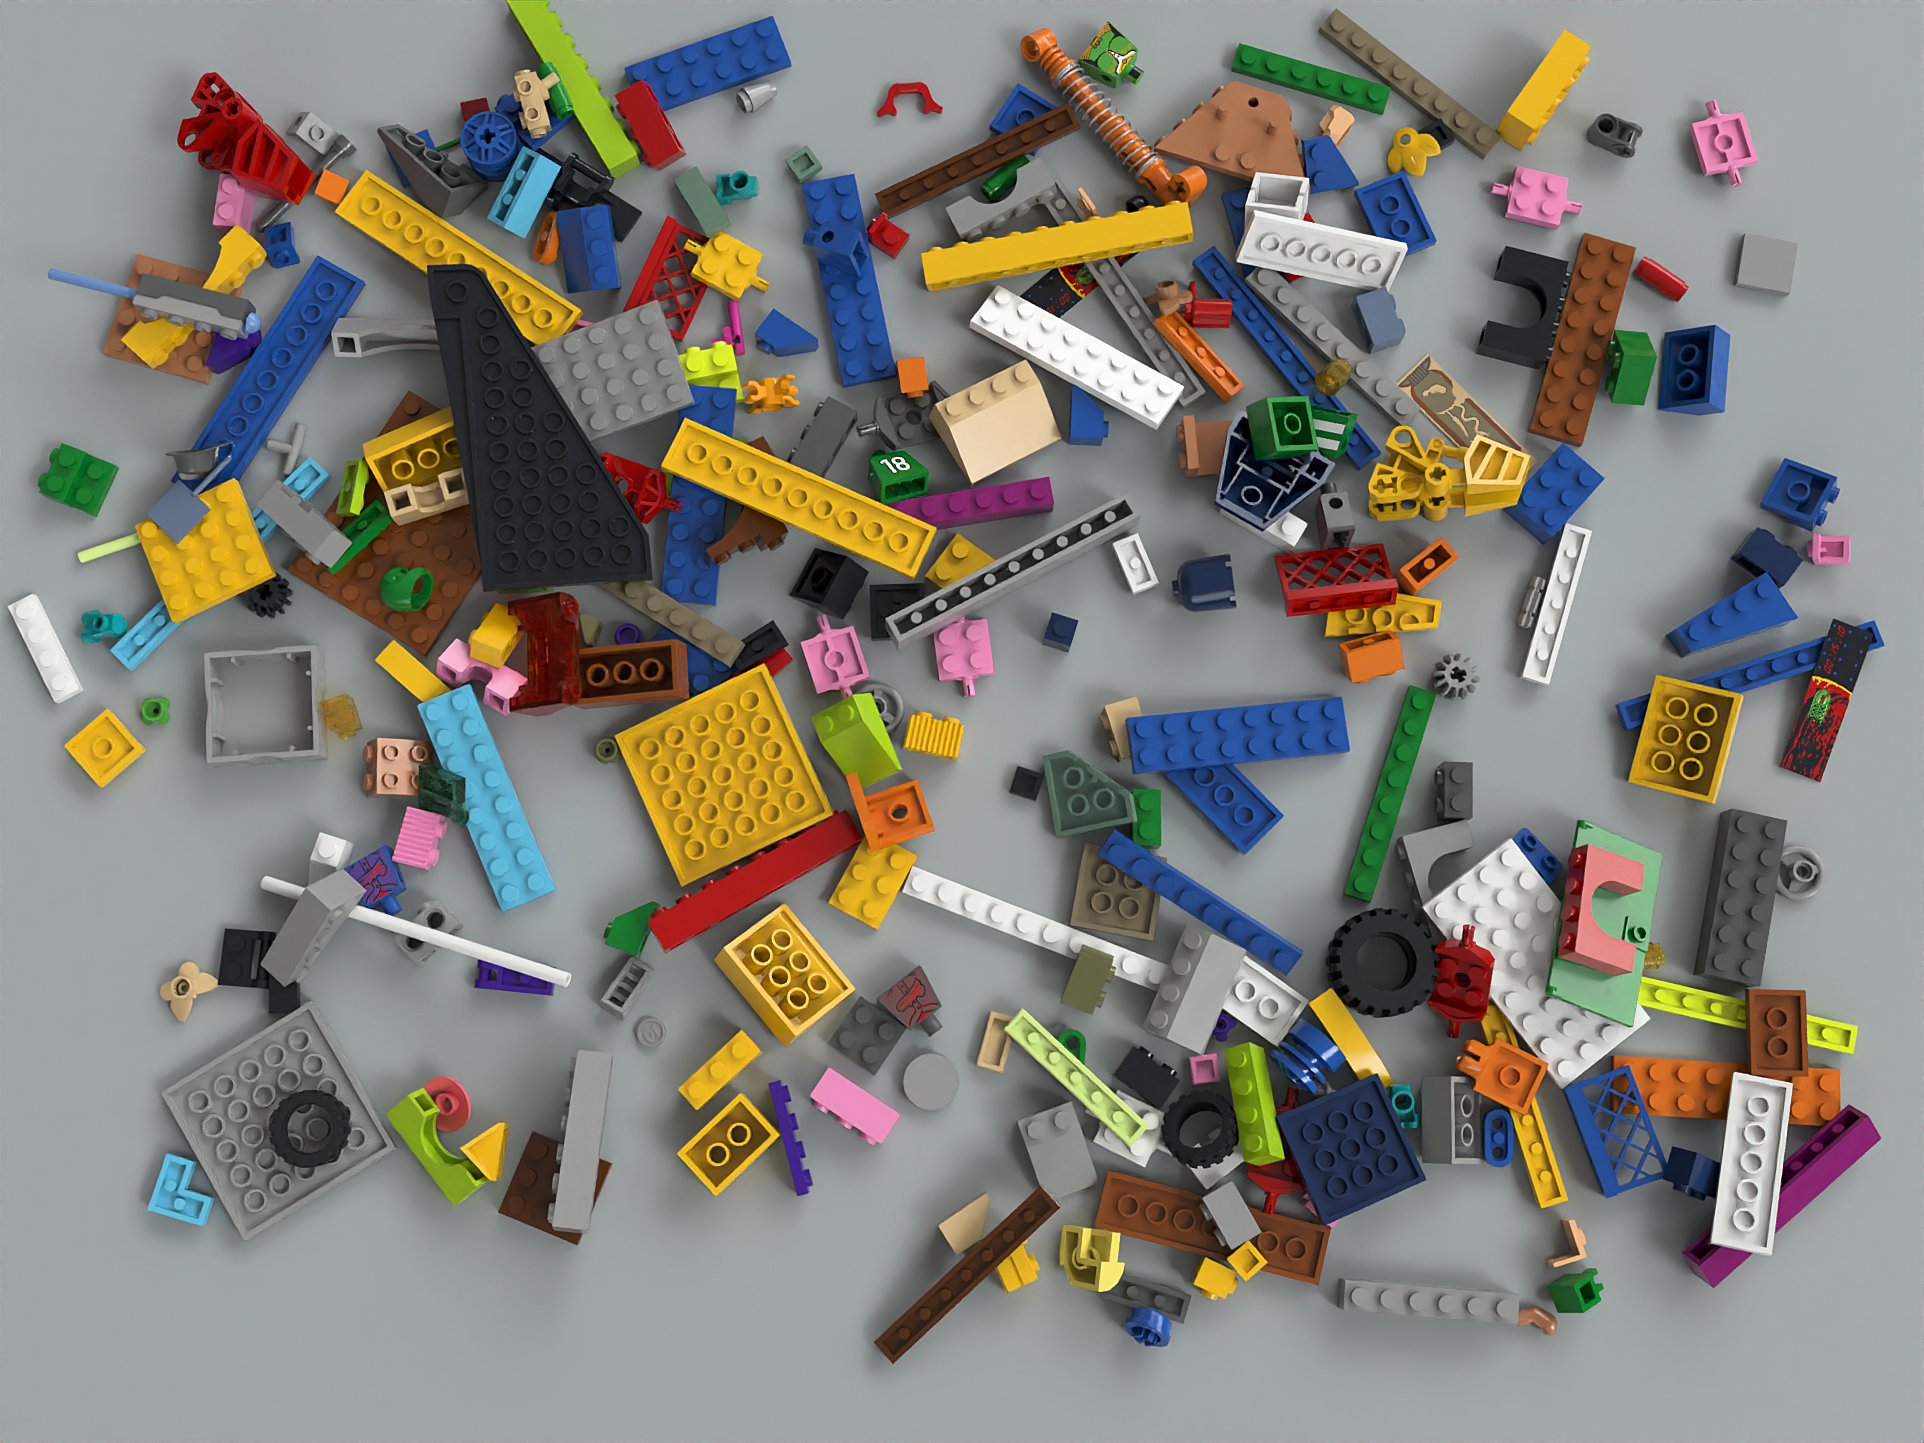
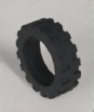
(280, 1121)
(1210, 1153)

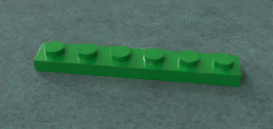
(1311, 79)

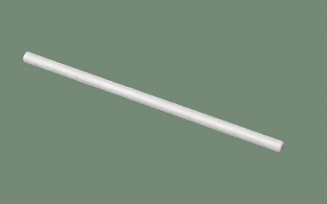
(434, 937)

